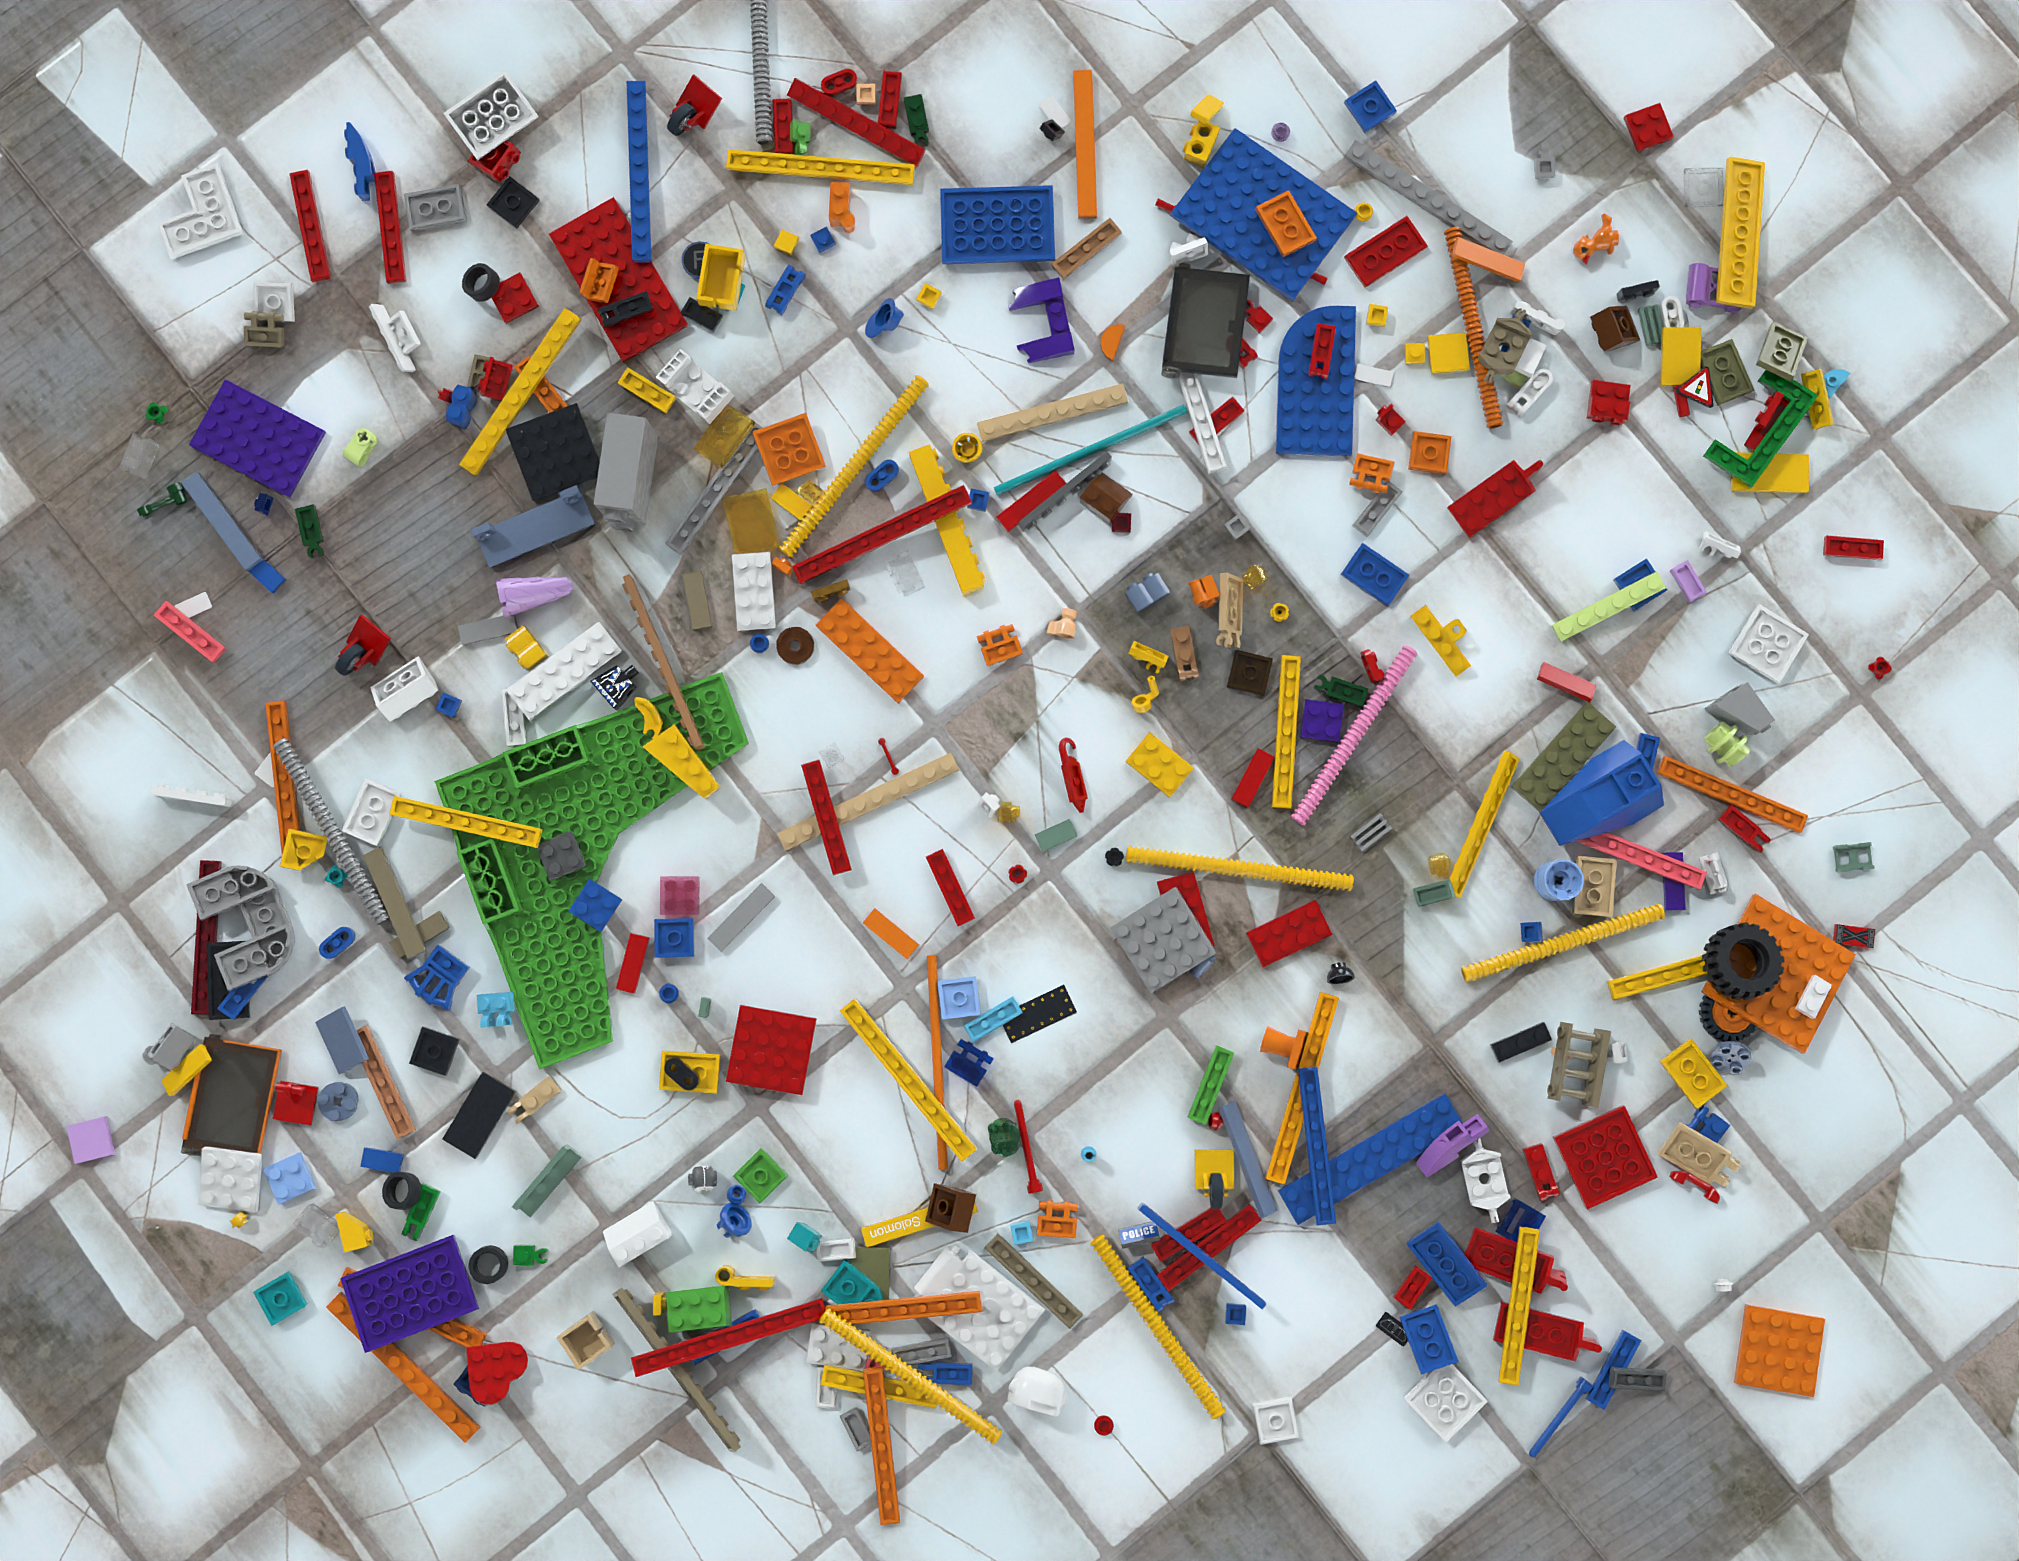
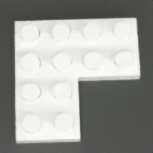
(209, 221)

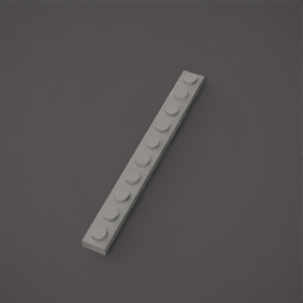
(1427, 198)

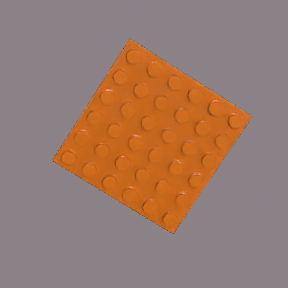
(1805, 955)

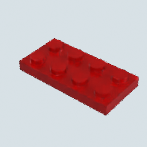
(1190, 892)
(1289, 933)

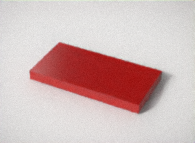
(1385, 251)

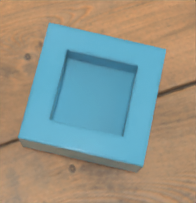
(1021, 1232)

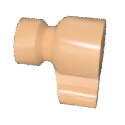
(1066, 627)

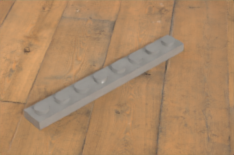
(713, 494)

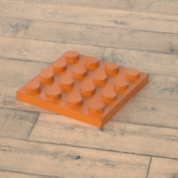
(1779, 1350)

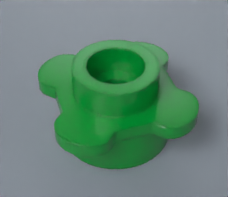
(152, 408)

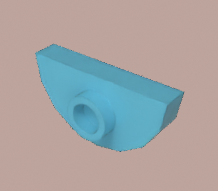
(1834, 379)

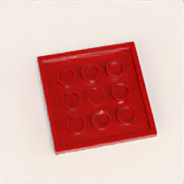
(771, 1050)
(1605, 1157)

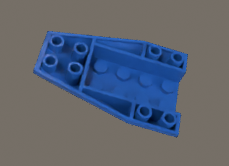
(1604, 796)

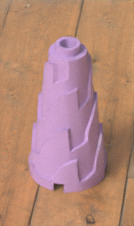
(526, 593)

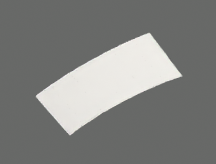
(1373, 375)

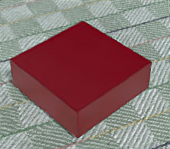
(1122, 523)

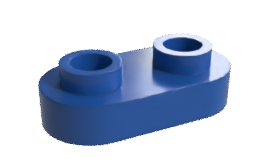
(881, 475)
(337, 941)

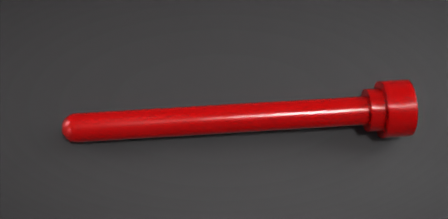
(1033, 1184)

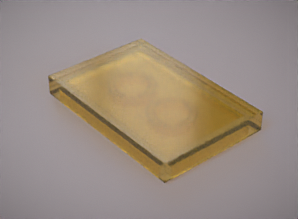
(724, 435)

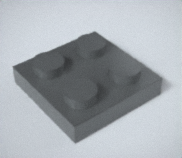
(561, 855)

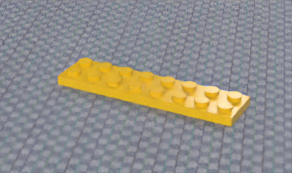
(1740, 232)

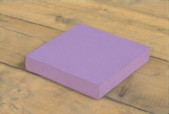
(90, 1140)

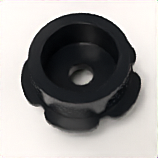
(1109, 856)

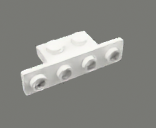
(398, 335)

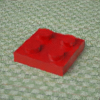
(1648, 127)
(514, 298)

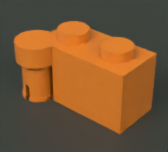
(840, 206)
(1204, 592)

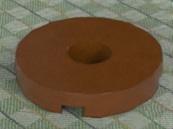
(795, 634)

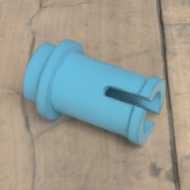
(1088, 1149)

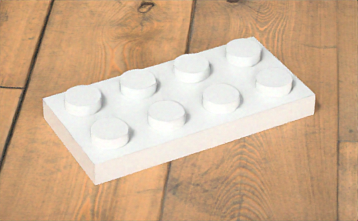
(753, 591)

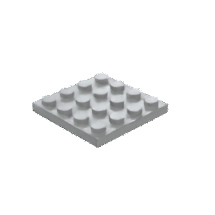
(1163, 940)

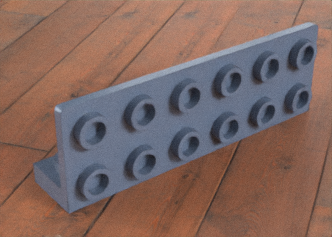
(534, 527)

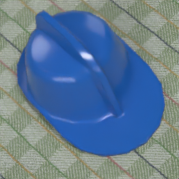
(884, 319)

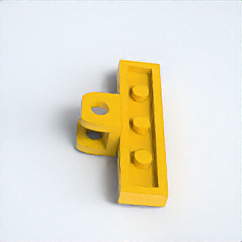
(1443, 639)

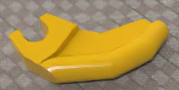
(651, 716)

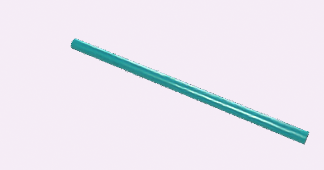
(1089, 450)

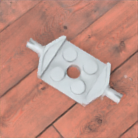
(1492, 1193)

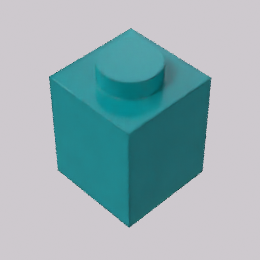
(804, 1237)

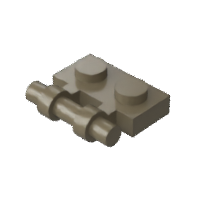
(263, 336)

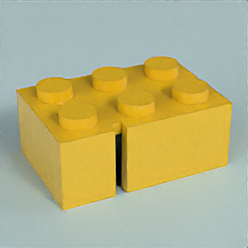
(721, 277)

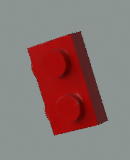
(495, 380)

